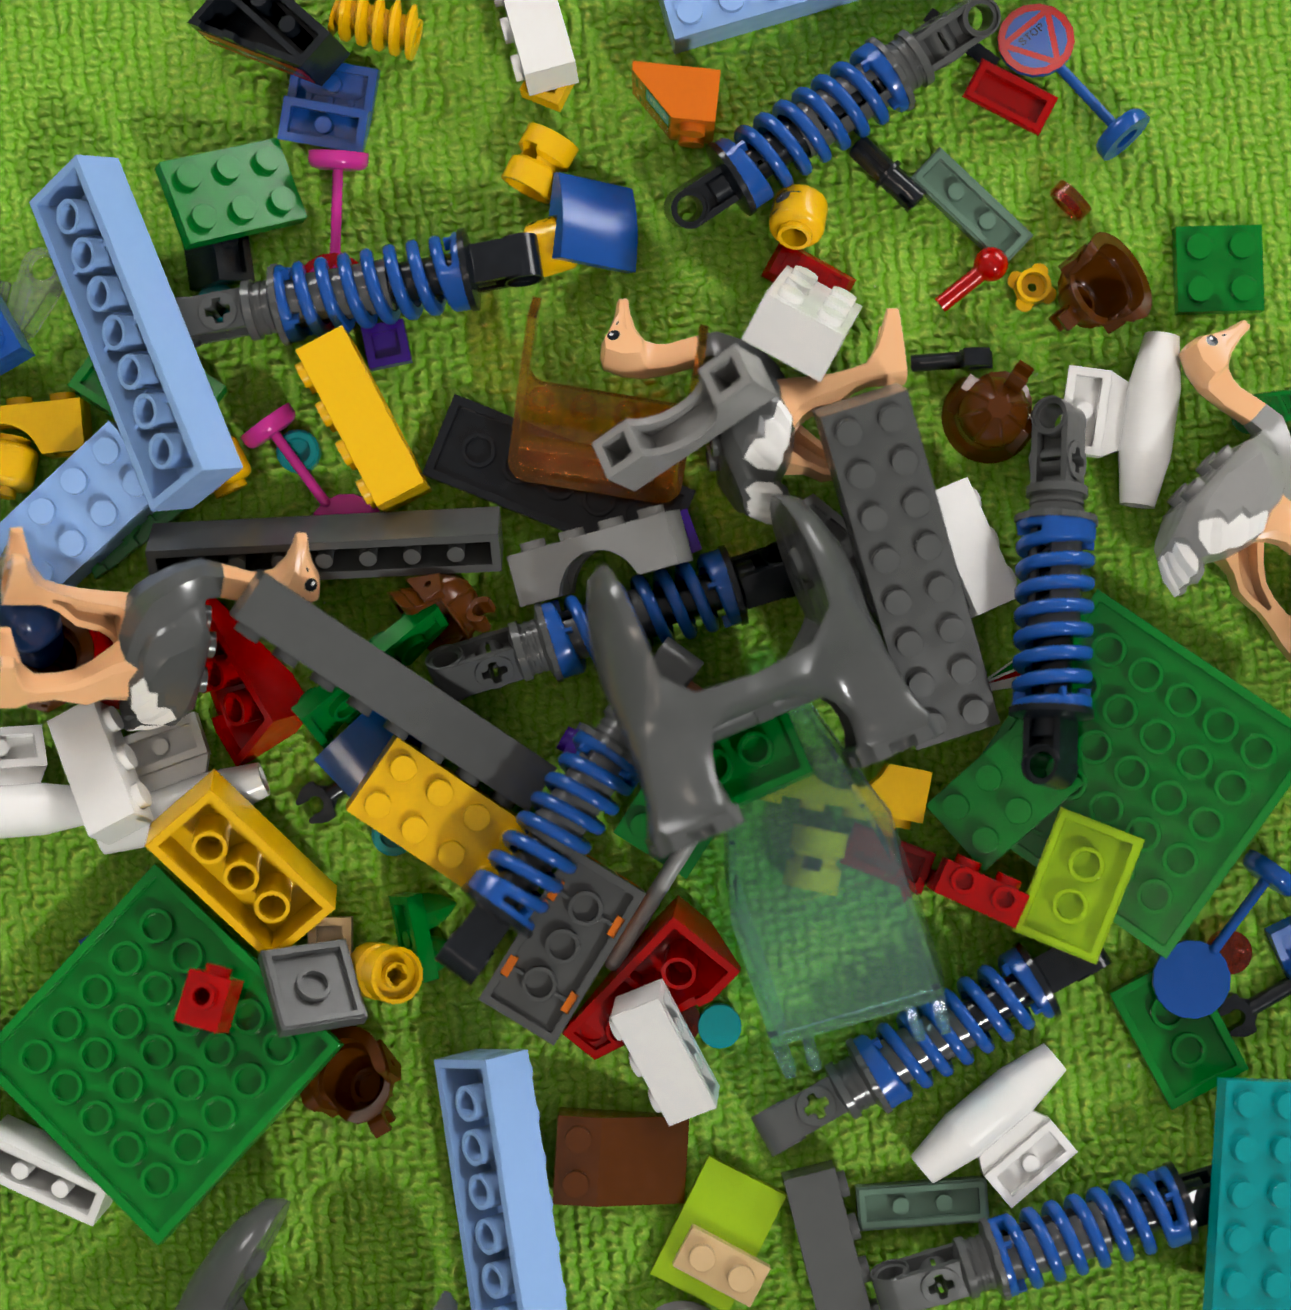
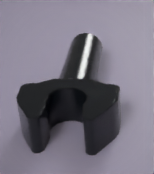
(966, 359)
(329, 796)
(1251, 1007)

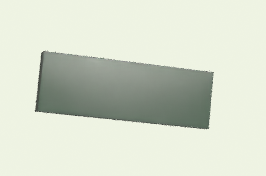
(970, 205)
(921, 1203)

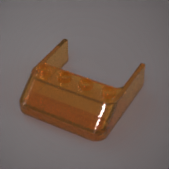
(560, 422)

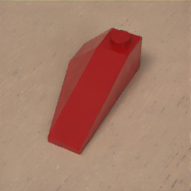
(248, 691)
(675, 947)

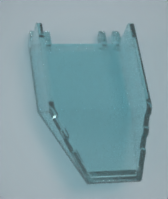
(828, 905)

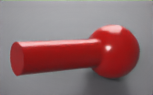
(989, 266)

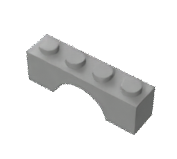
(646, 447)
(647, 543)

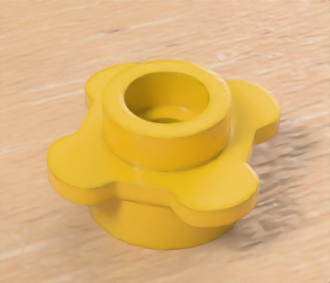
(1035, 275)

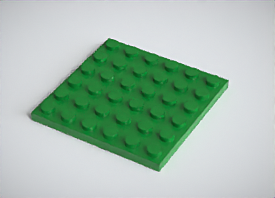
(1172, 761)
(129, 1090)

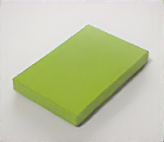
(1079, 885)
(727, 1205)

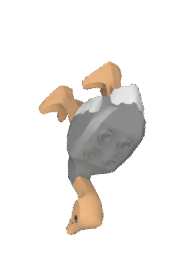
(1237, 497)

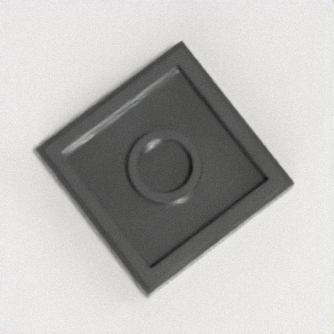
(312, 987)

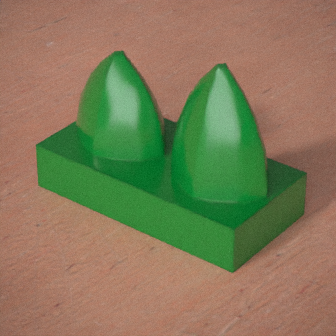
(413, 918)

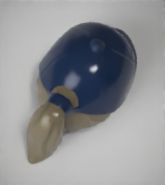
(34, 629)

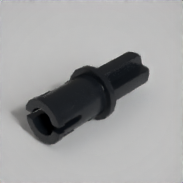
(887, 173)

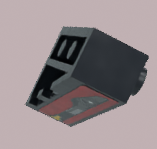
(272, 34)

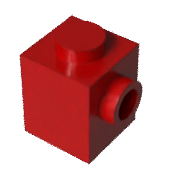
(209, 998)

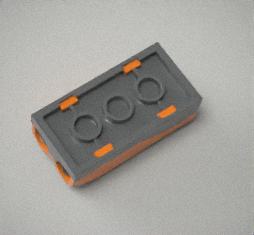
(552, 970)

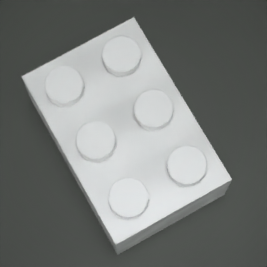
(802, 321)

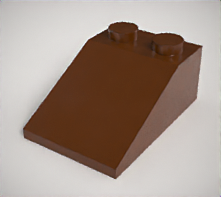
(619, 1158)

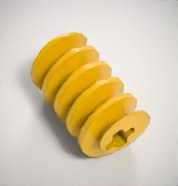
(378, 25)

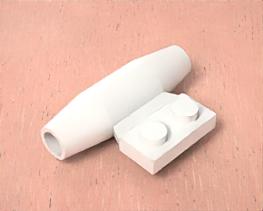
(1133, 415)
(175, 761)
(25, 802)
(1000, 1127)

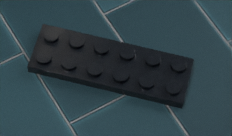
(474, 459)

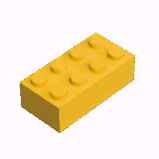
(363, 420)
(431, 812)
(241, 865)

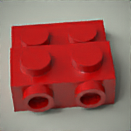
(964, 884)

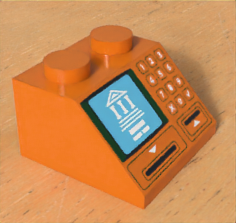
(679, 99)

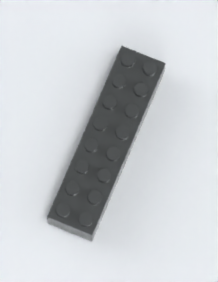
(906, 556)

